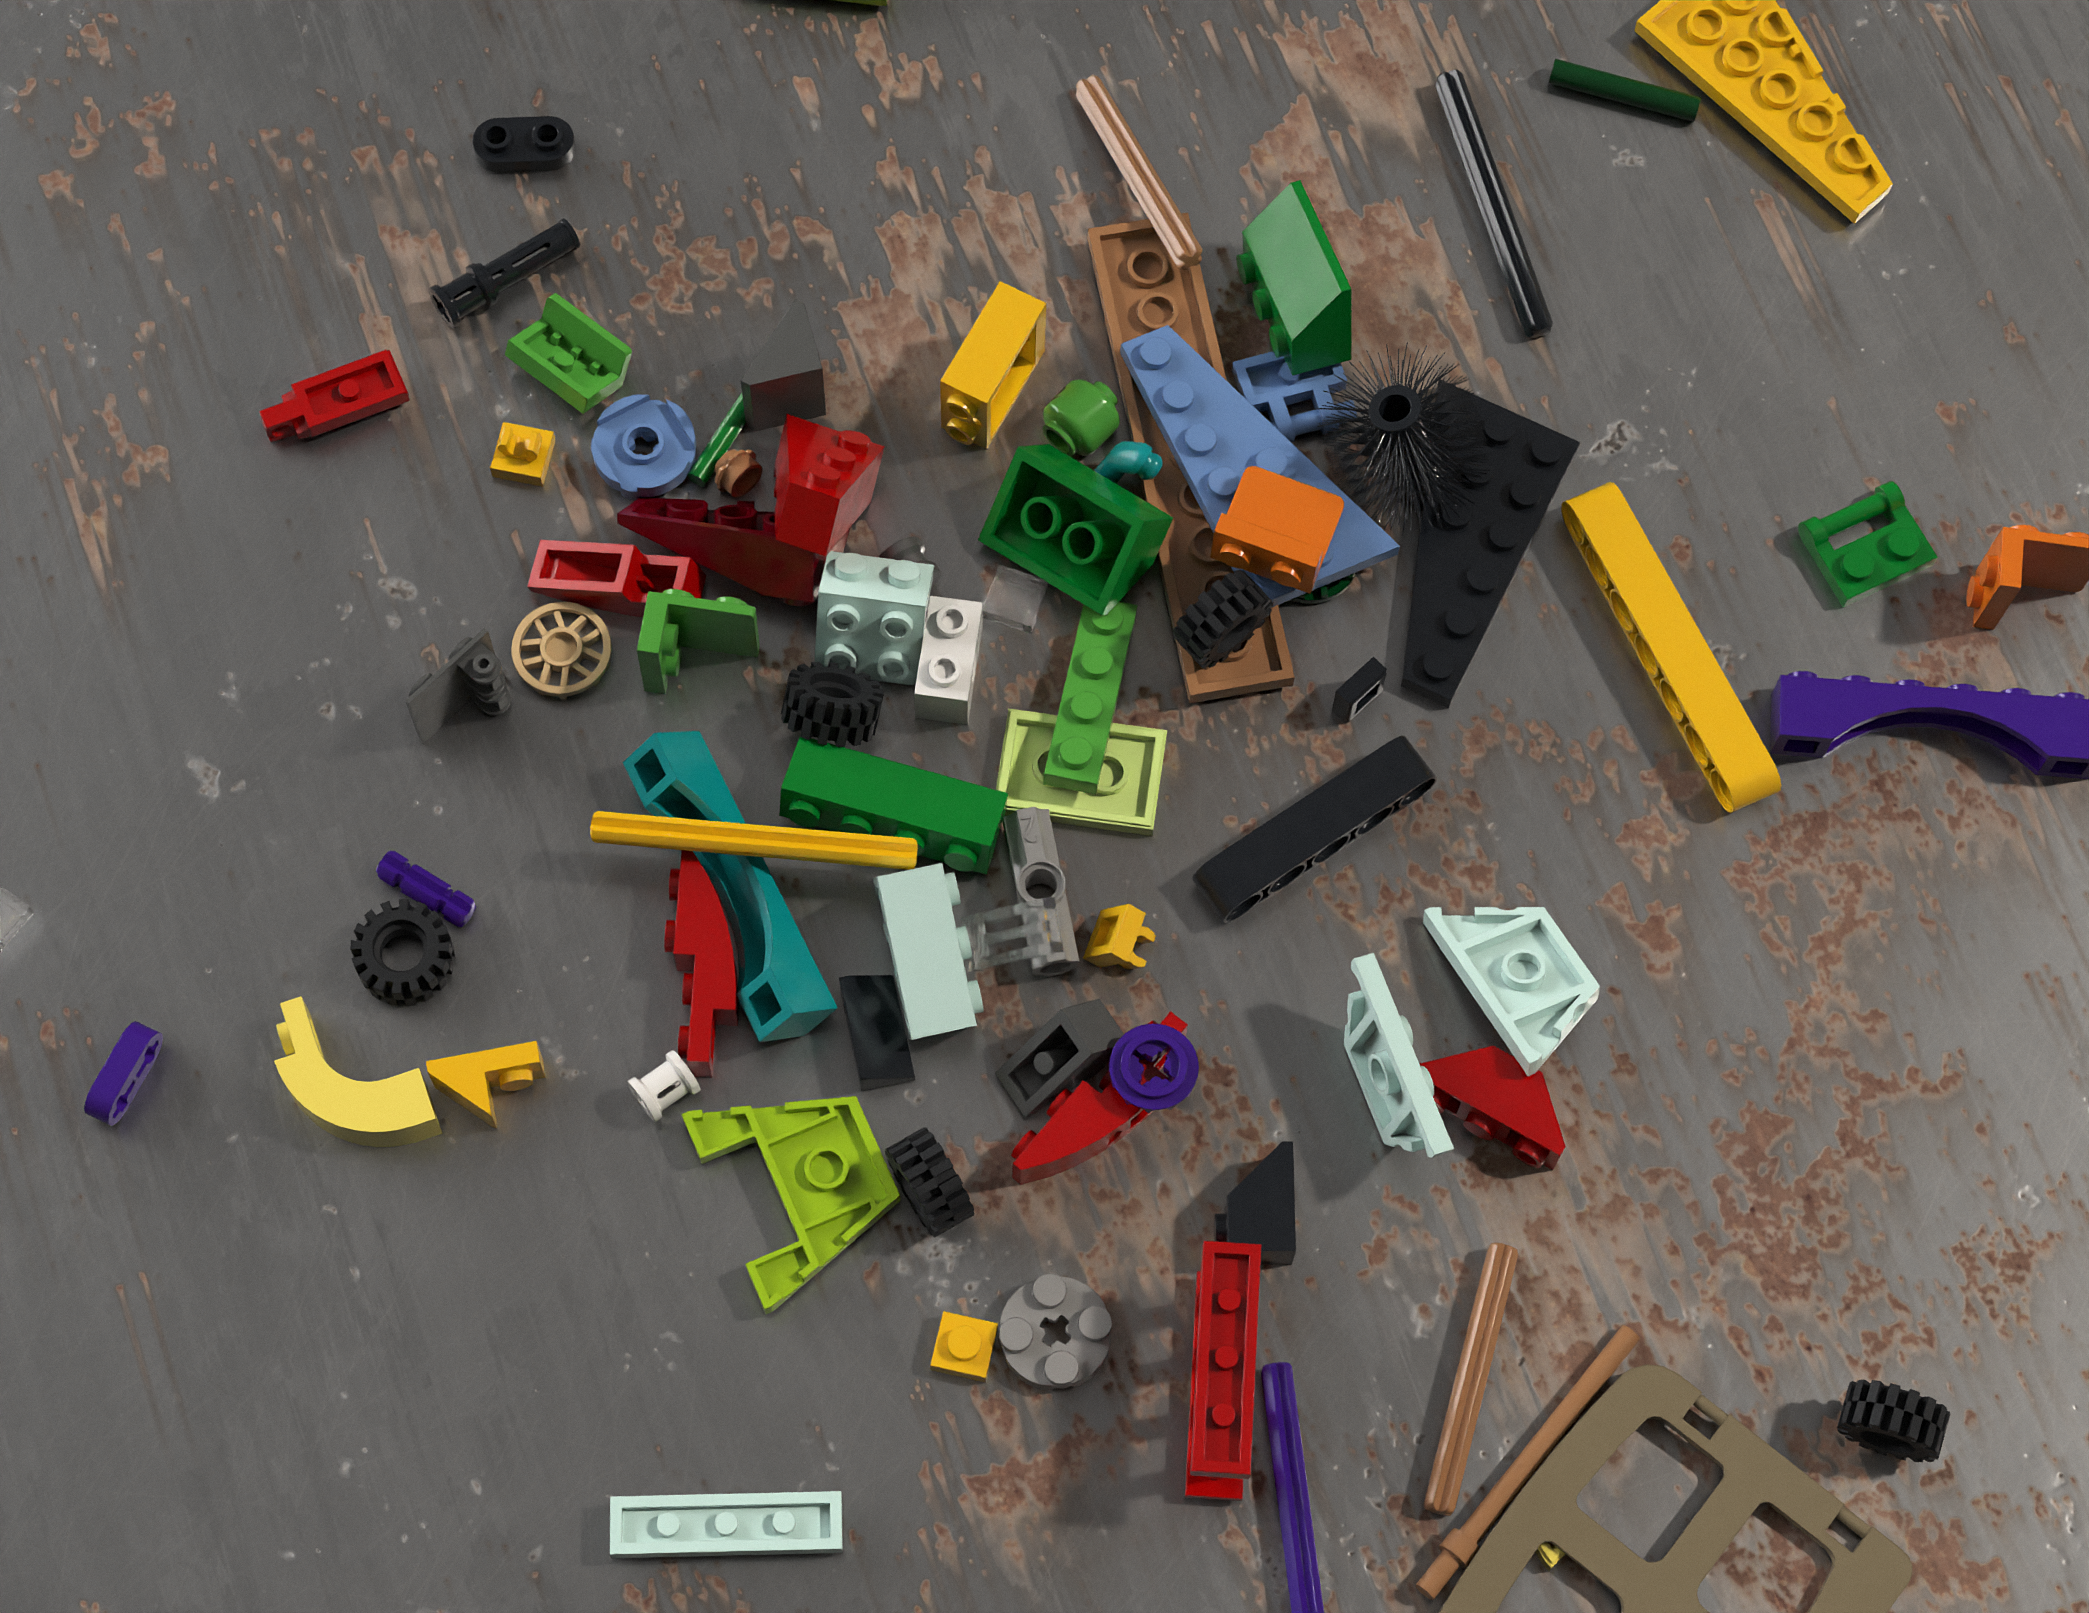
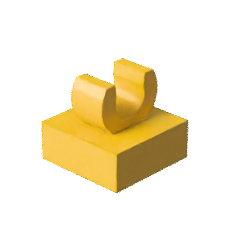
(522, 454)
(1115, 937)

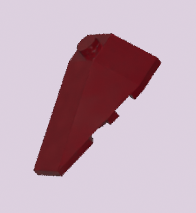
(732, 543)

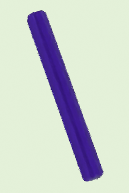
(1291, 1488)

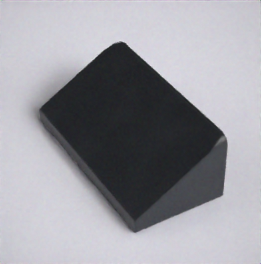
(876, 1030)

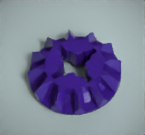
(1149, 1043)

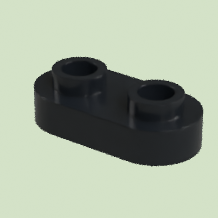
(523, 145)

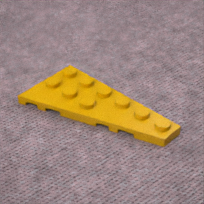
(1772, 84)

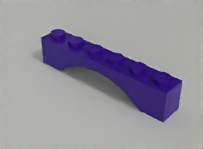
(1821, 714)

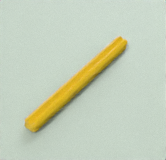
(753, 840)

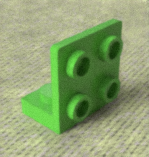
(679, 621)

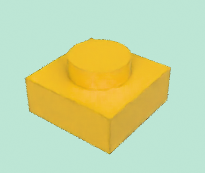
(964, 1346)

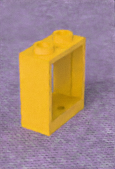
(992, 366)

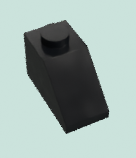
(1263, 1209)

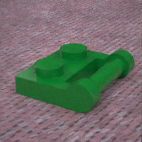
(1873, 559)

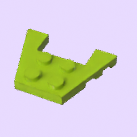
(822, 1170)

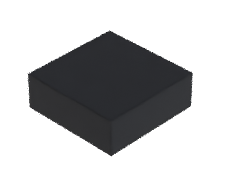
(1359, 690)

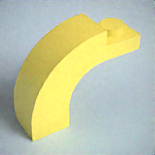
(360, 1112)

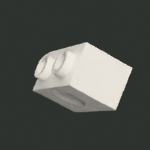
(948, 660)

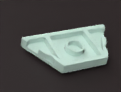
(1518, 975)
(1388, 1068)

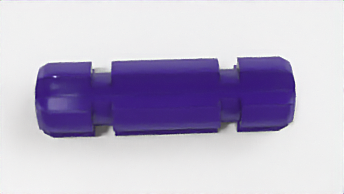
(426, 888)

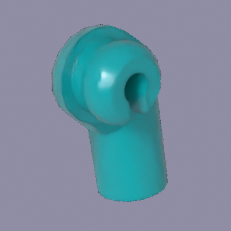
(1130, 458)

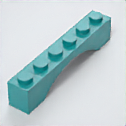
(776, 970)

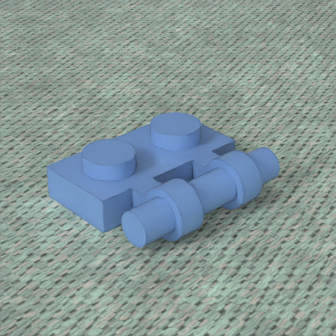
(1270, 387)

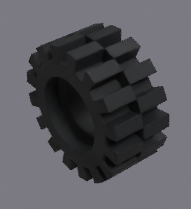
(1222, 619)
(832, 704)
(402, 921)
(929, 1182)
(1893, 1421)

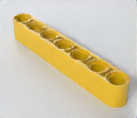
(1671, 647)

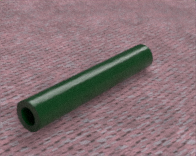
(1624, 90)

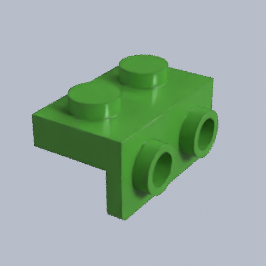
(571, 355)

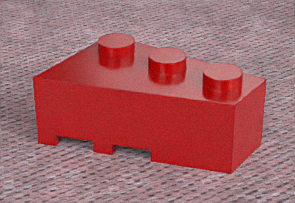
(821, 483)

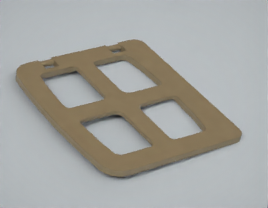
(1752, 1475)

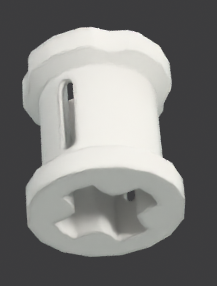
(664, 1086)

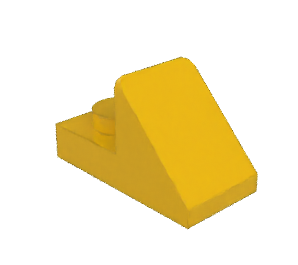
(472, 1075)

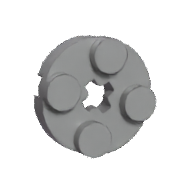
(1051, 1300)

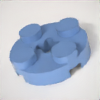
(641, 474)

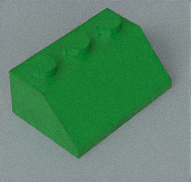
(1297, 283)
(1073, 527)

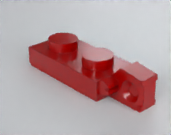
(336, 398)

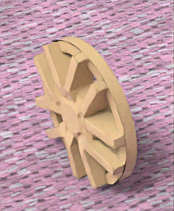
(561, 649)

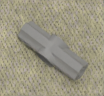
(1037, 862)

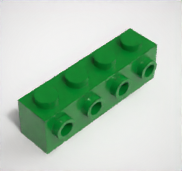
(887, 798)

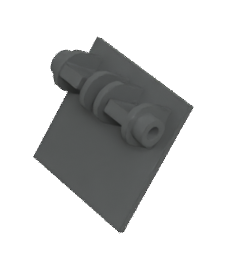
(468, 675)

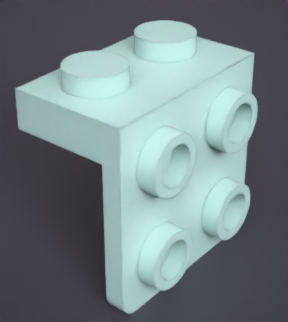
(873, 615)

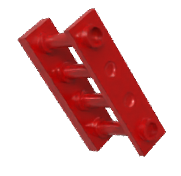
(1223, 1371)

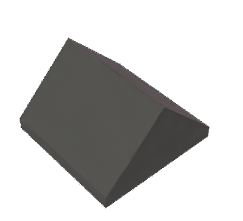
(785, 375)

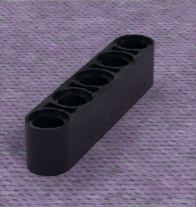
(1314, 829)

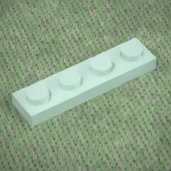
(726, 1524)

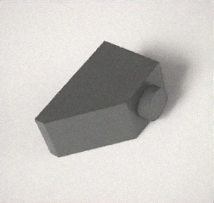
(1060, 1055)

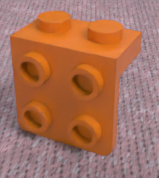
(1277, 528)
(2027, 559)

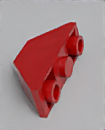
(1499, 1102)

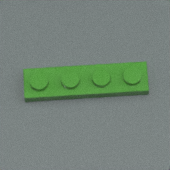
(1090, 698)

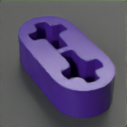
(123, 1073)

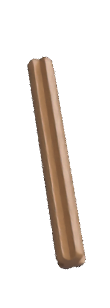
(1139, 172)
(1470, 1379)

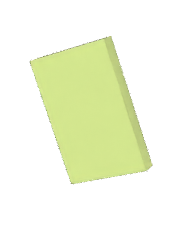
(1126, 786)

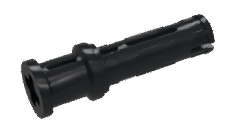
(486, 290)

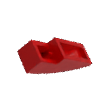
(609, 575)

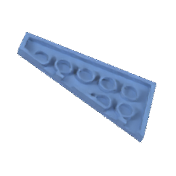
(1221, 434)

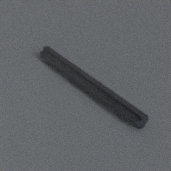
(1494, 204)

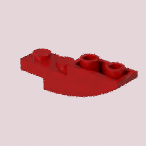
(701, 946)
(1083, 1123)

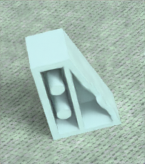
(928, 950)

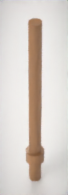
(1461, 1545)

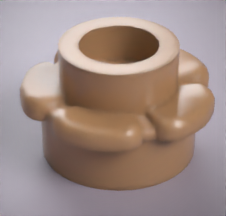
(737, 472)

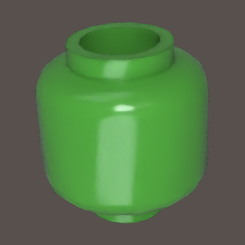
(1081, 417)

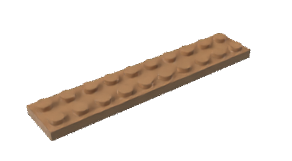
(1140, 294)

